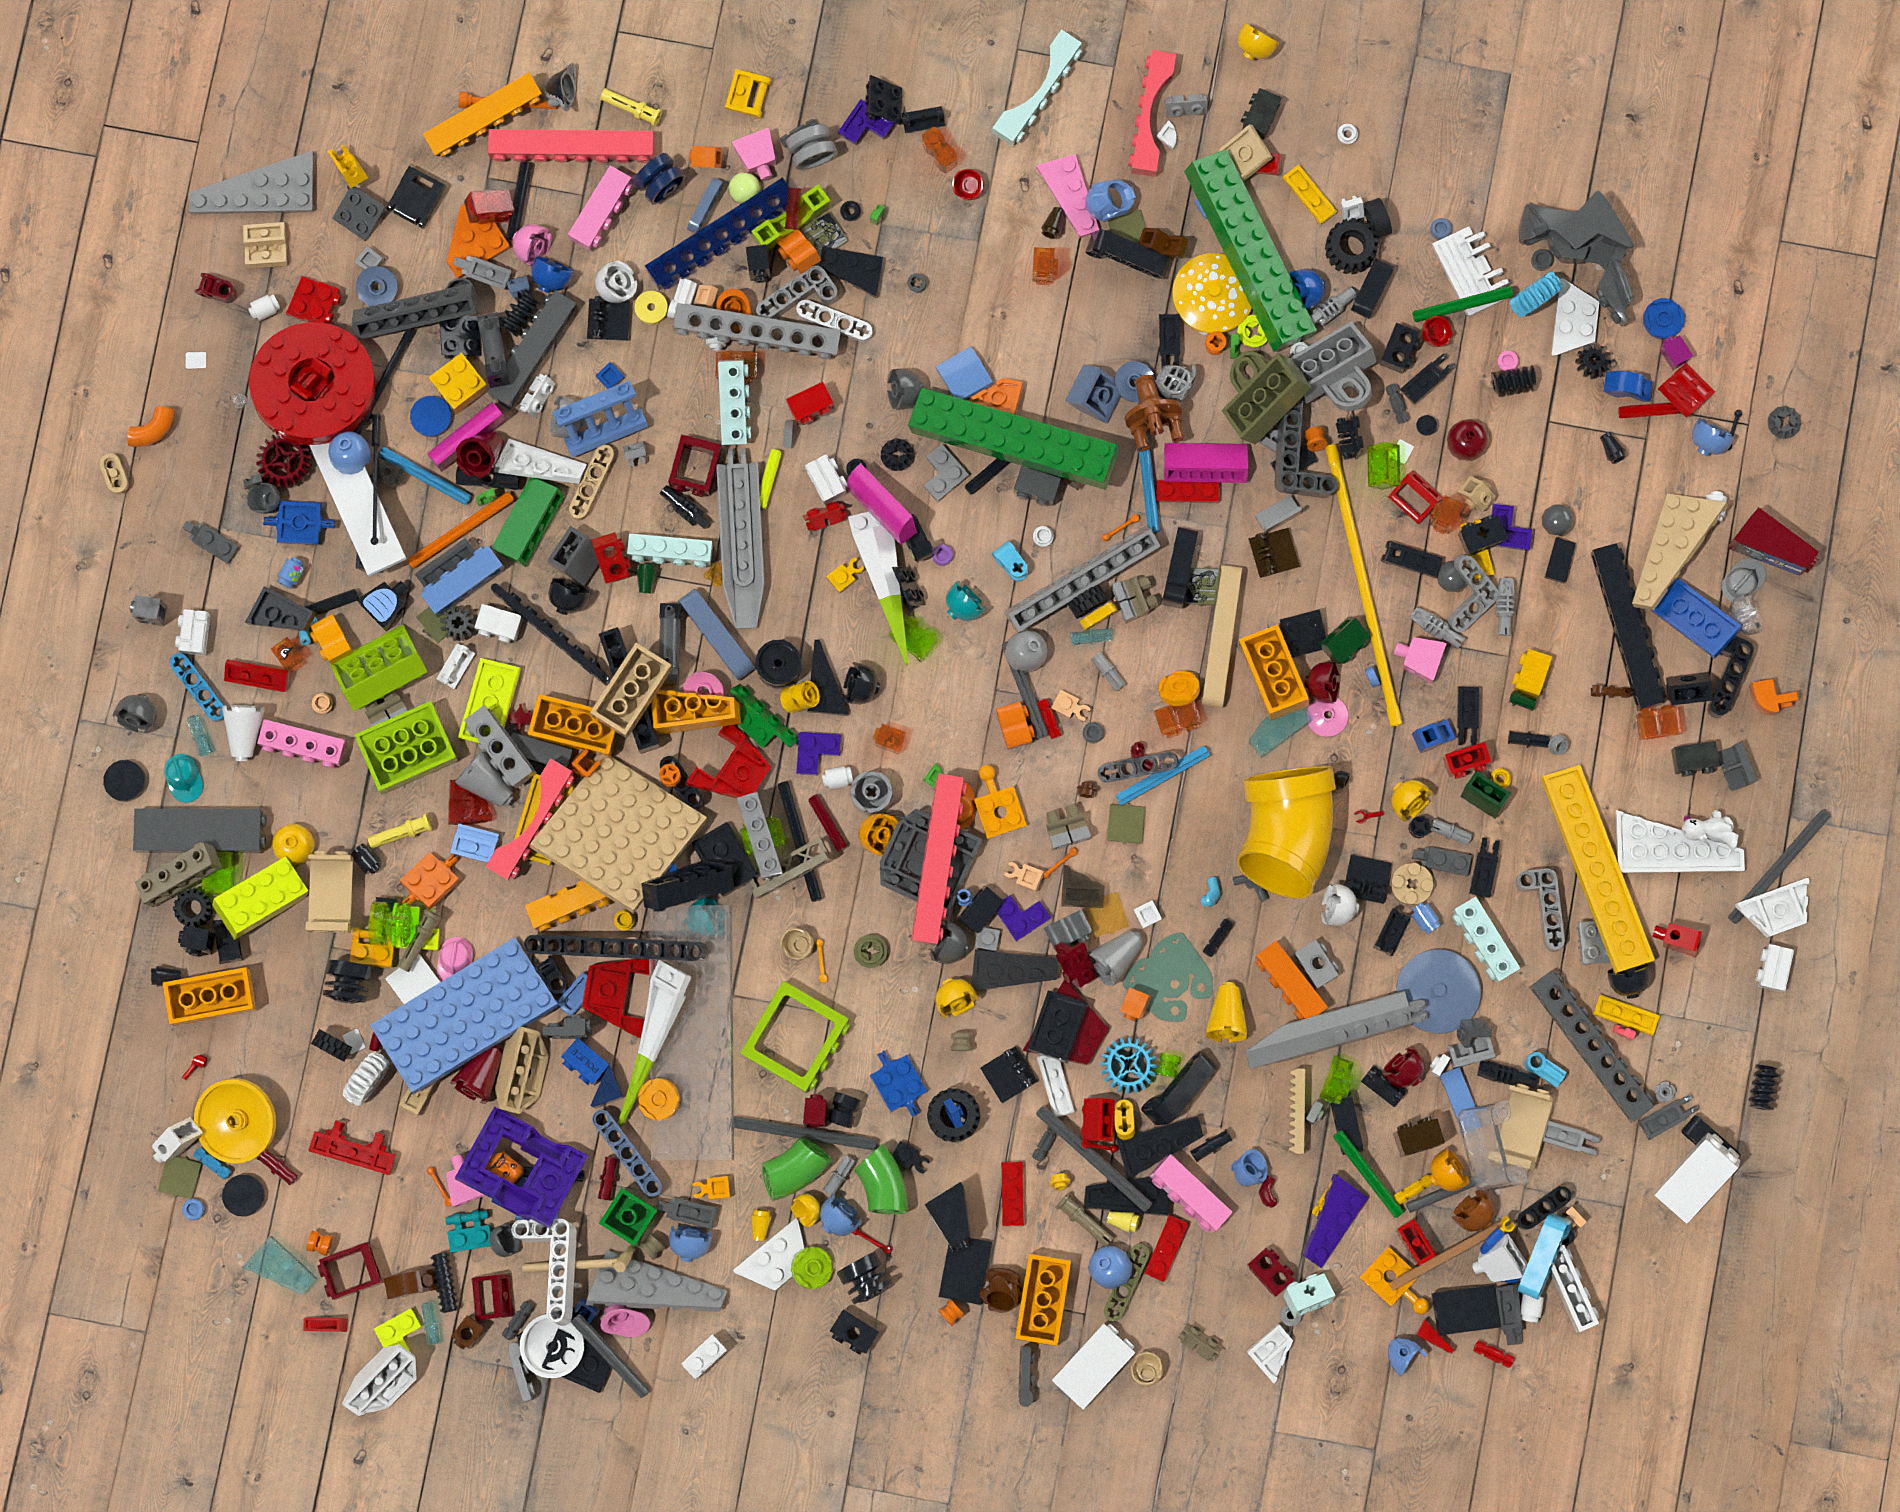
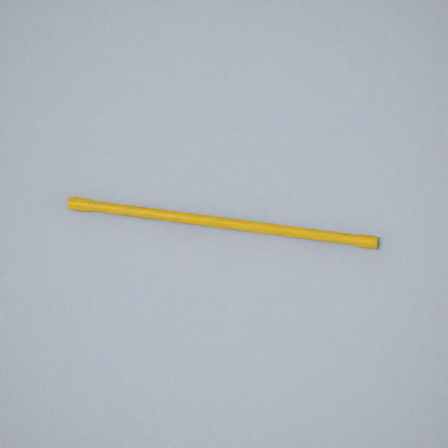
(1392, 707)

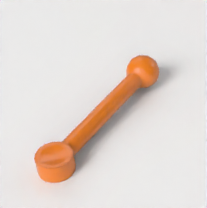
(1134, 519)
(1072, 852)
(431, 1171)

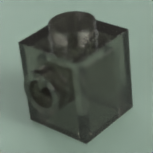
(389, 474)

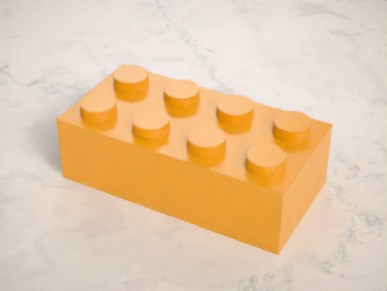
(1274, 672)
(570, 726)
(209, 996)
(1043, 1300)

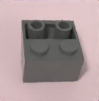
(575, 556)

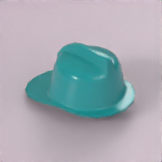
(183, 778)

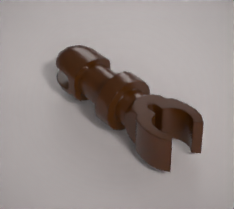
(1611, 691)

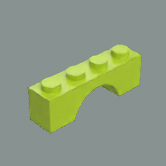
(772, 230)

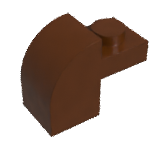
(1165, 244)
(409, 1283)

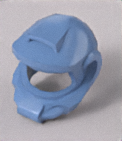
(1100, 203)

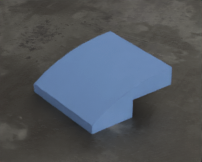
(964, 374)

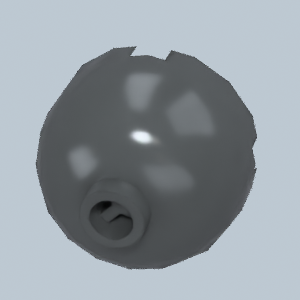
(904, 388)
(136, 713)
(952, 946)

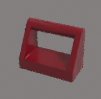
(501, 1296)

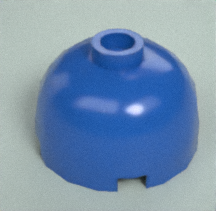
(550, 274)
(1309, 286)

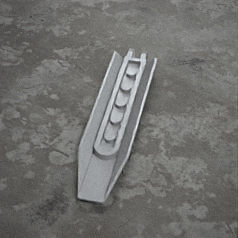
(741, 539)
(1336, 1029)

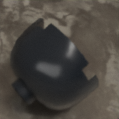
(568, 596)
(860, 684)
(1630, 981)

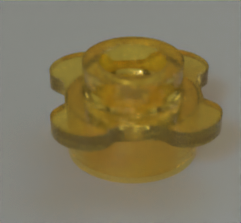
(710, 574)

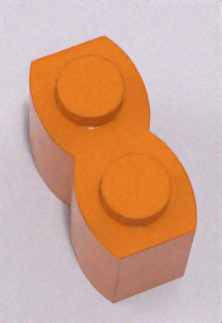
(798, 251)
(1014, 725)

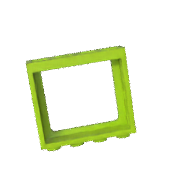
(820, 1063)

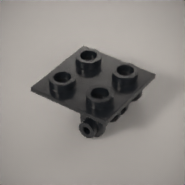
(883, 100)
(608, 320)
(460, 336)
(1356, 441)
(912, 594)
(1303, 632)
(1368, 878)
(1008, 1074)

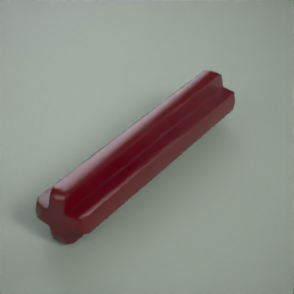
(827, 822)

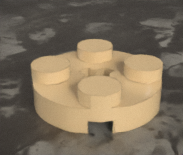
(1414, 872)

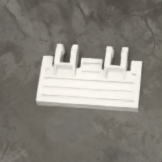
(1465, 270)

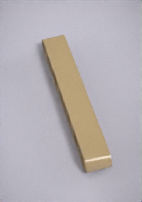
(1221, 636)

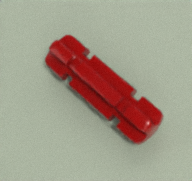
(1049, 718)
(1493, 1354)

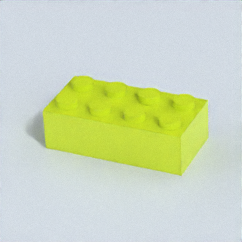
(260, 897)

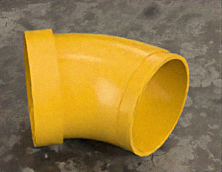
(1288, 829)

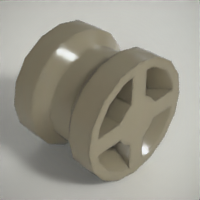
(961, 1042)
(651, 1246)

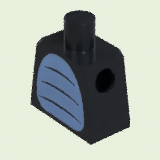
(384, 603)

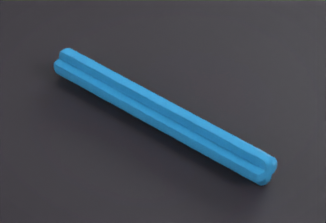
(425, 476)
(1149, 489)
(1158, 778)

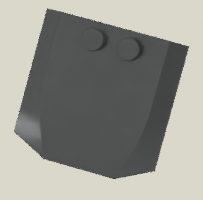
(905, 852)

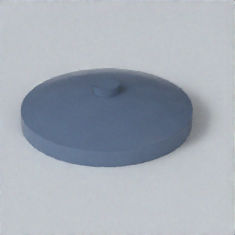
(1445, 985)

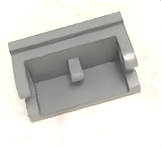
(1479, 1050)

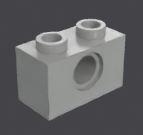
(1317, 977)

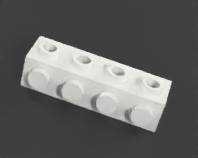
(1572, 1292)

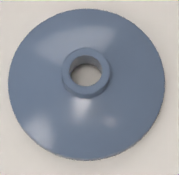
(365, 283)
(1127, 372)

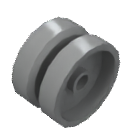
(811, 147)

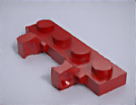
(336, 1147)

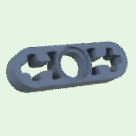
(705, 205)

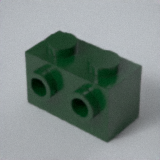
(1345, 640)
(1485, 794)

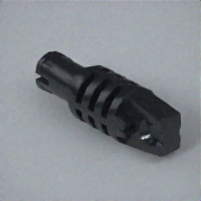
(684, 507)
(1505, 1074)

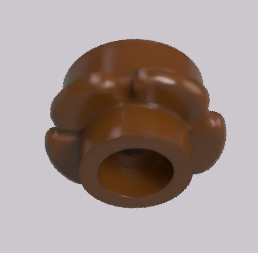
(1086, 790)

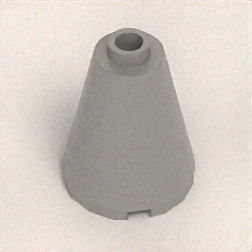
(485, 781)
(1115, 956)

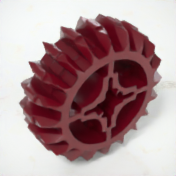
(277, 463)

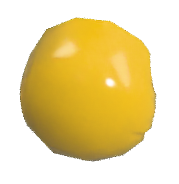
(806, 1209)

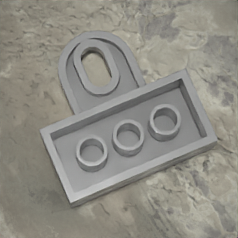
(1336, 364)

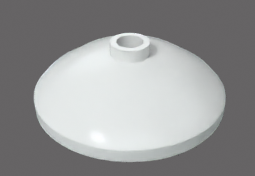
(535, 1347)

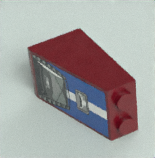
(1773, 544)

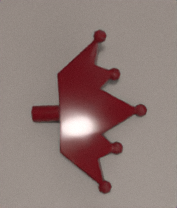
(520, 717)

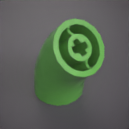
(794, 1168)
(883, 1183)

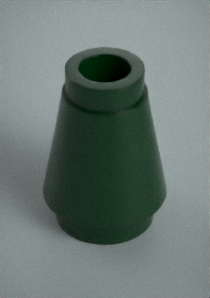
(646, 576)

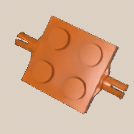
(429, 880)

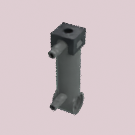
(493, 350)
(669, 638)

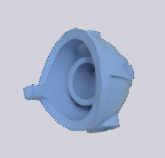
(1250, 1168)
(1401, 1353)

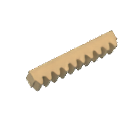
(1299, 1111)

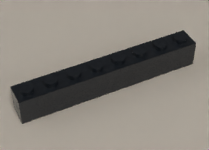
(1627, 627)

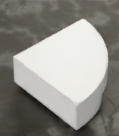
(1167, 135)

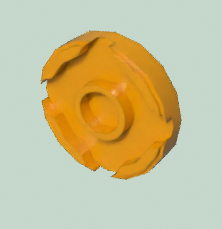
(1179, 688)
(658, 1099)

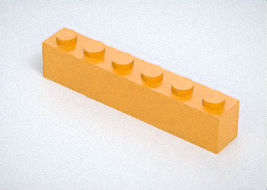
(483, 114)

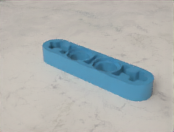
(199, 686)

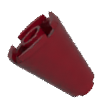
(479, 453)
(479, 1075)

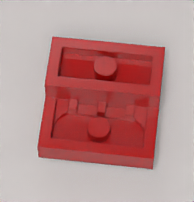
(1686, 390)

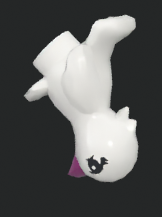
(1715, 829)

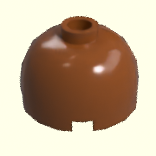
(1475, 1212)

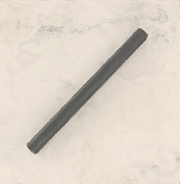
(1783, 861)
(808, 1133)
(1094, 1159)

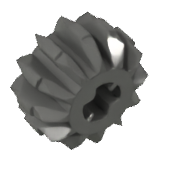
(453, 618)

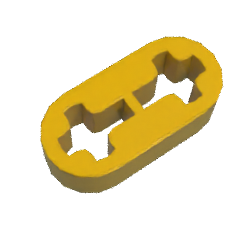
(1098, 616)
(1129, 1119)

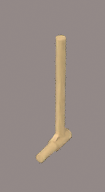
(619, 1263)

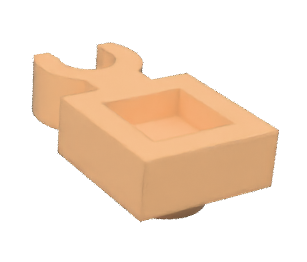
(1067, 704)
(1027, 876)

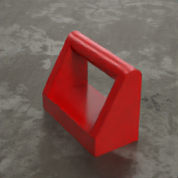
(1423, 489)

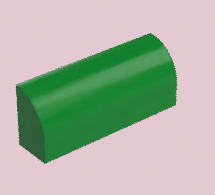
(528, 521)

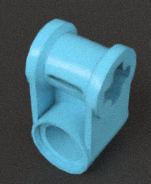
(1008, 559)

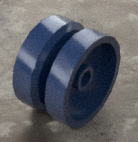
(659, 178)

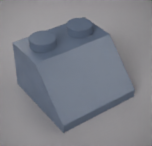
(1094, 393)

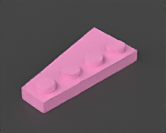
(1068, 187)

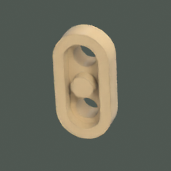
(114, 474)

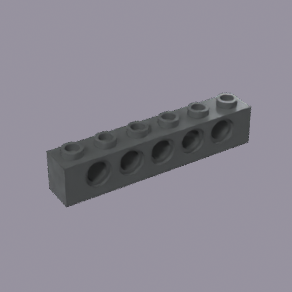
(414, 311)

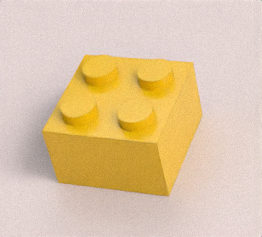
(458, 383)

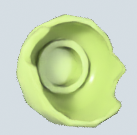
(744, 187)

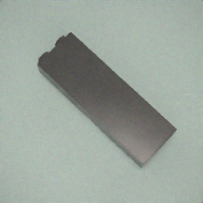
(183, 828)

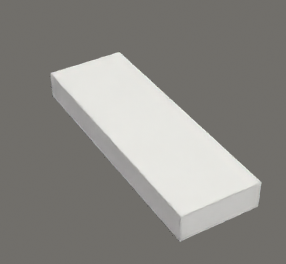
(1055, 1086)

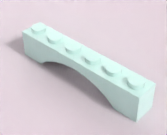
(1013, 122)

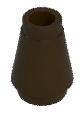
(1053, 224)

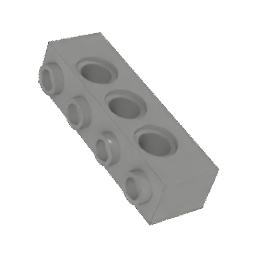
(522, 770)
(759, 836)

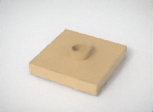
(1247, 152)

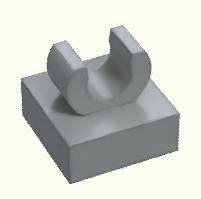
(633, 451)

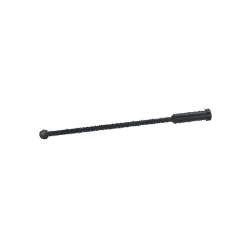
(375, 443)

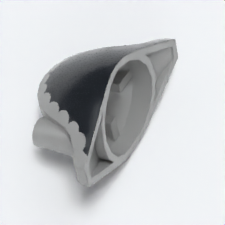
(562, 87)

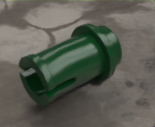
(1522, 700)

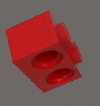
(611, 557)

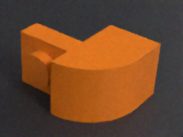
(1766, 700)

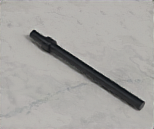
(387, 374)

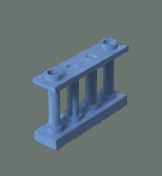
(606, 432)

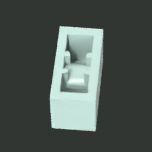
(1302, 1303)

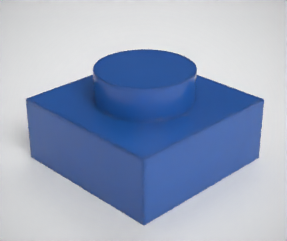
(954, 1113)

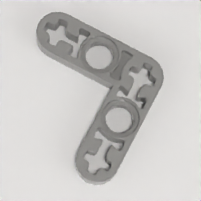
(1478, 596)

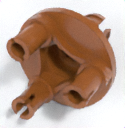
(1153, 413)

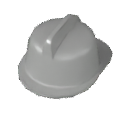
(1744, 577)

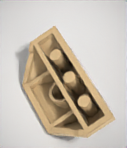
(521, 1070)

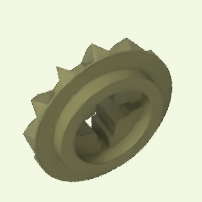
(863, 944)

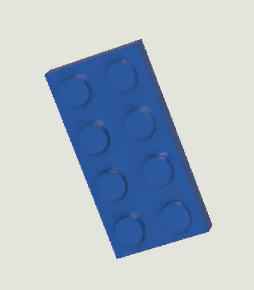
(1697, 618)

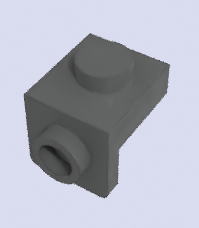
(1472, 1029)

